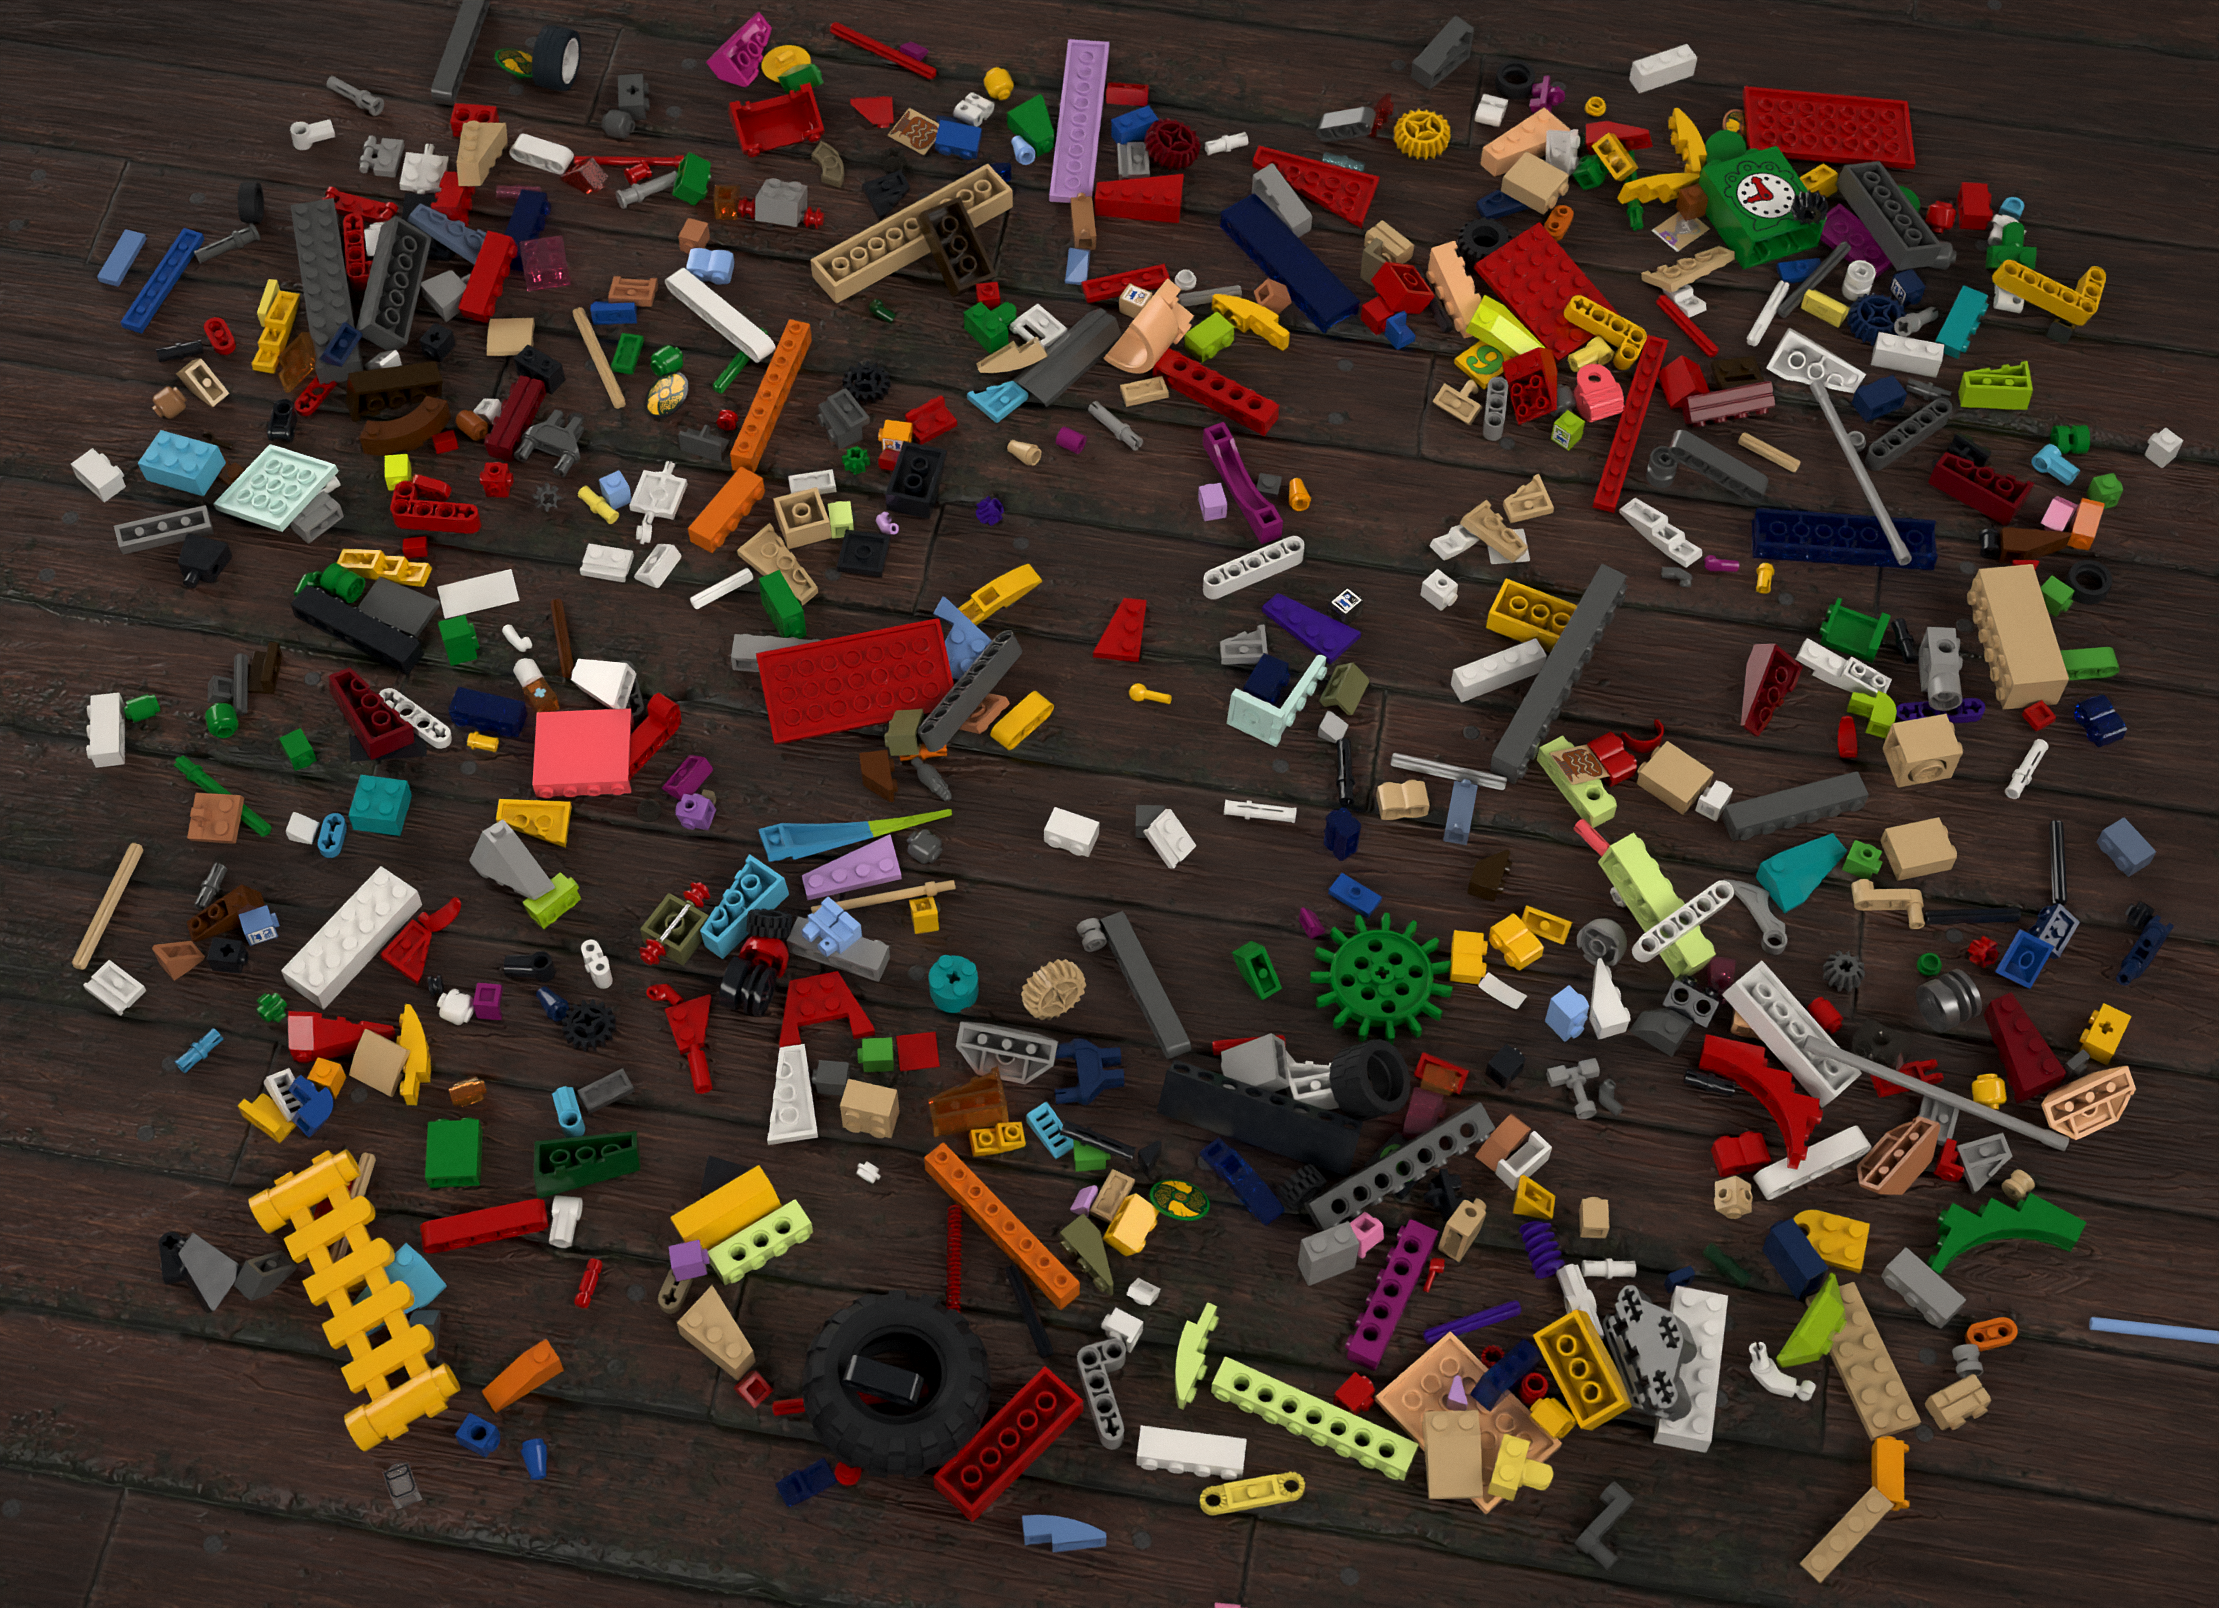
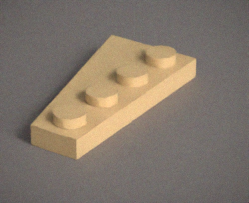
(1688, 269)
(768, 554)

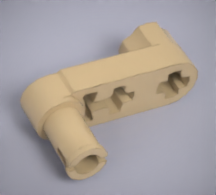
(1868, 898)

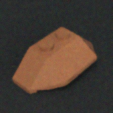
(1899, 1157)

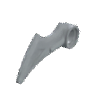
(1757, 903)

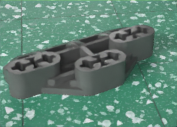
(1662, 1347)

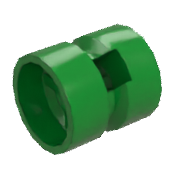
(2071, 439)
(343, 582)

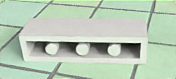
(1498, 670)
(1191, 1452)

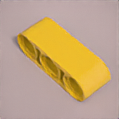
(1022, 720)

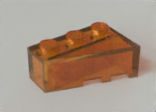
(969, 1107)

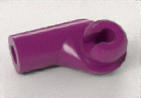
(1714, 564)

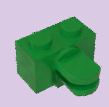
(2011, 248)
(988, 326)

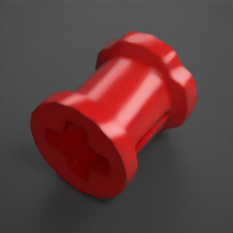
(637, 172)

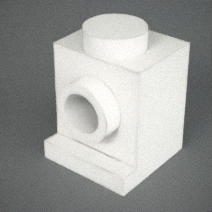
(1714, 800)
(1123, 1327)

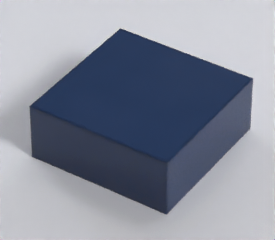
(1679, 1278)

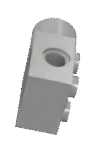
(1940, 667)

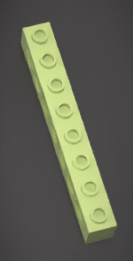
(1308, 1406)

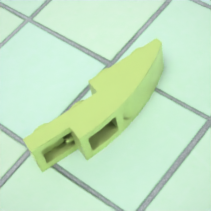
(1190, 1356)

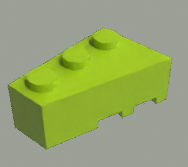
(1997, 388)

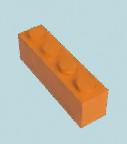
(726, 510)

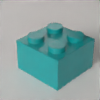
(380, 805)

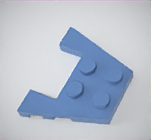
(964, 641)

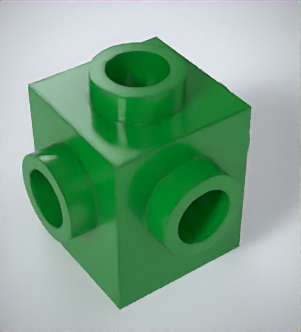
(1590, 172)

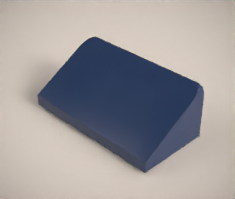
(341, 345)

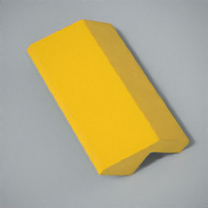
(727, 1210)

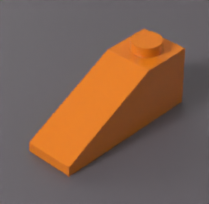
(523, 1376)

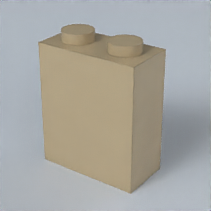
(1535, 183)
(1674, 777)
(1918, 848)

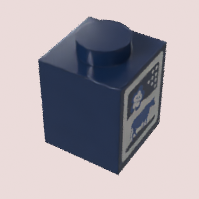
(1907, 288)

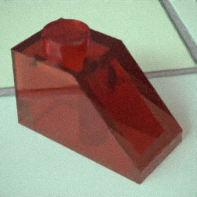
(585, 176)

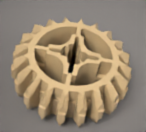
(1053, 989)

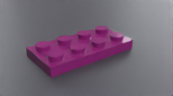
(1845, 226)

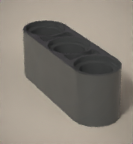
(1346, 124)

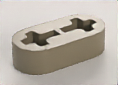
(679, 1293)

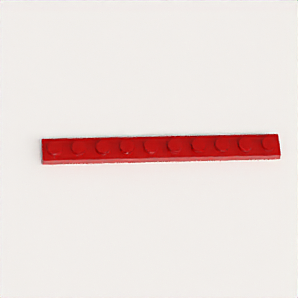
(1630, 424)

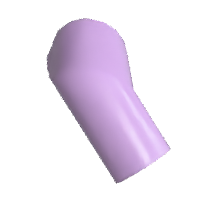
(884, 524)

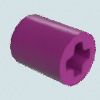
(1071, 440)

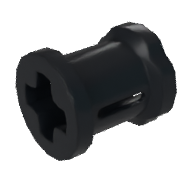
(1989, 542)

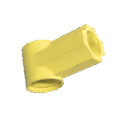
(1595, 352)

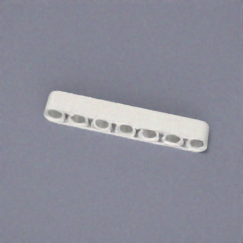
(720, 315)

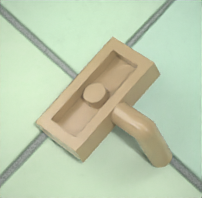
(1458, 402)

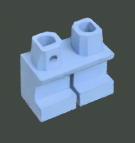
(833, 926)

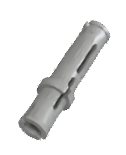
(1121, 430)

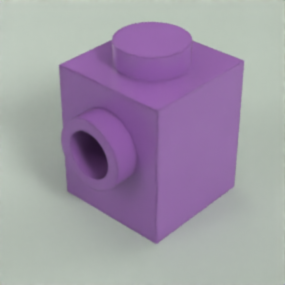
(688, 1260)

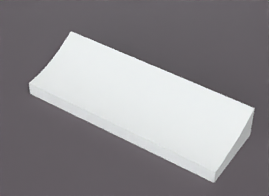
(1784, 1027)

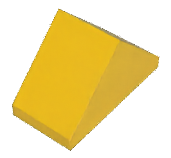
(924, 915)
(1533, 1199)

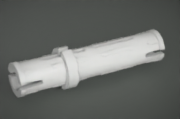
(2023, 775)
(1259, 811)

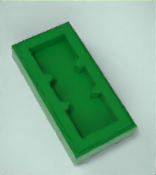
(627, 353)

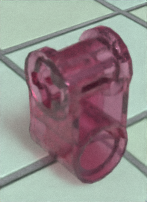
(1721, 974)

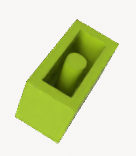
(1209, 337)

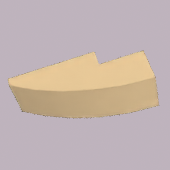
(1012, 357)

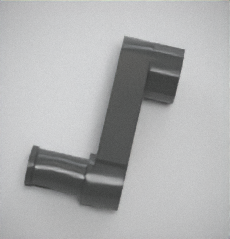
(1617, 1503)

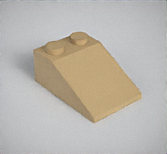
(1453, 1454)

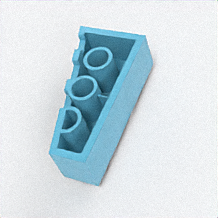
(753, 889)

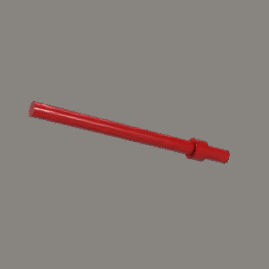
(651, 161)

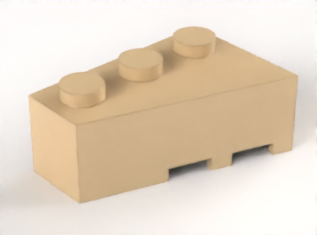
(716, 1334)

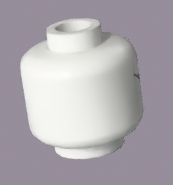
(456, 1007)

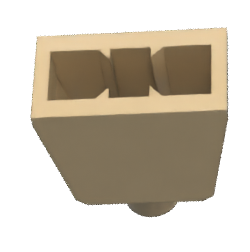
(1467, 1222)

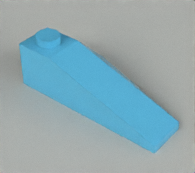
(414, 1272)

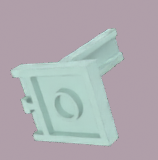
(1268, 721)

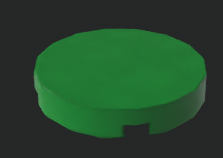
(1724, 146)

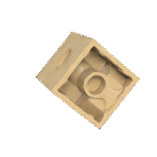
(1922, 750)

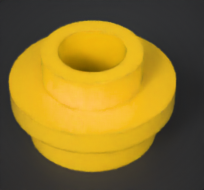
(1595, 106)

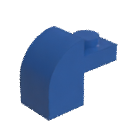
(316, 1105)

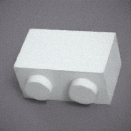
(99, 474)
(1071, 832)

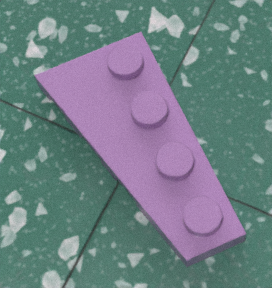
(859, 869)

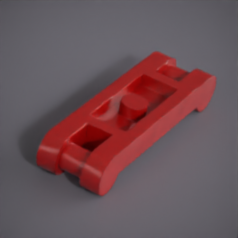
(369, 209)

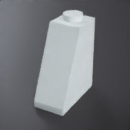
(605, 681)

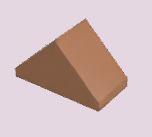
(178, 957)

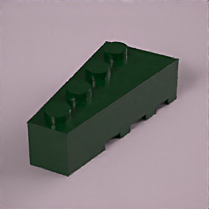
(583, 1161)

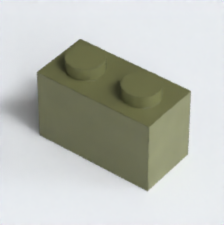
(903, 733)

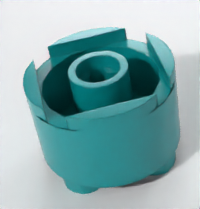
(953, 983)

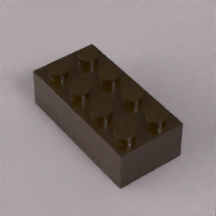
(955, 246)

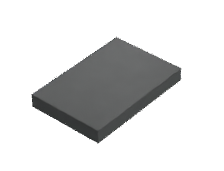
(399, 606)

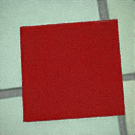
(917, 1051)

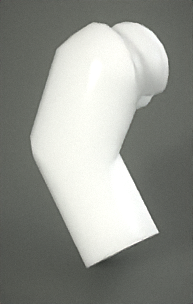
(515, 640)

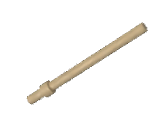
(929, 889)

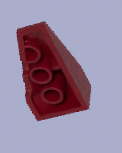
(1767, 680)

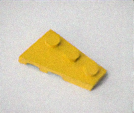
(537, 818)

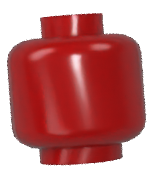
(1940, 216)

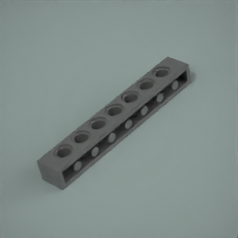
(1479, 1128)

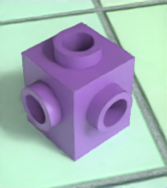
(695, 811)

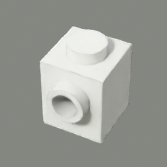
(2163, 447)
(1439, 590)

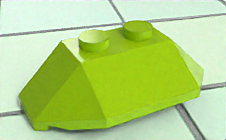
(1816, 1328)

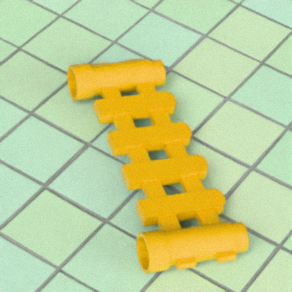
(428, 1387)

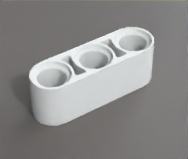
(541, 154)

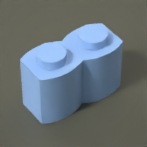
(711, 265)

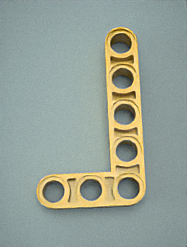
(2050, 295)

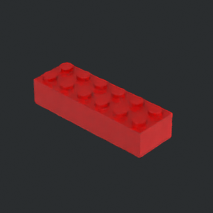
(1008, 1444)

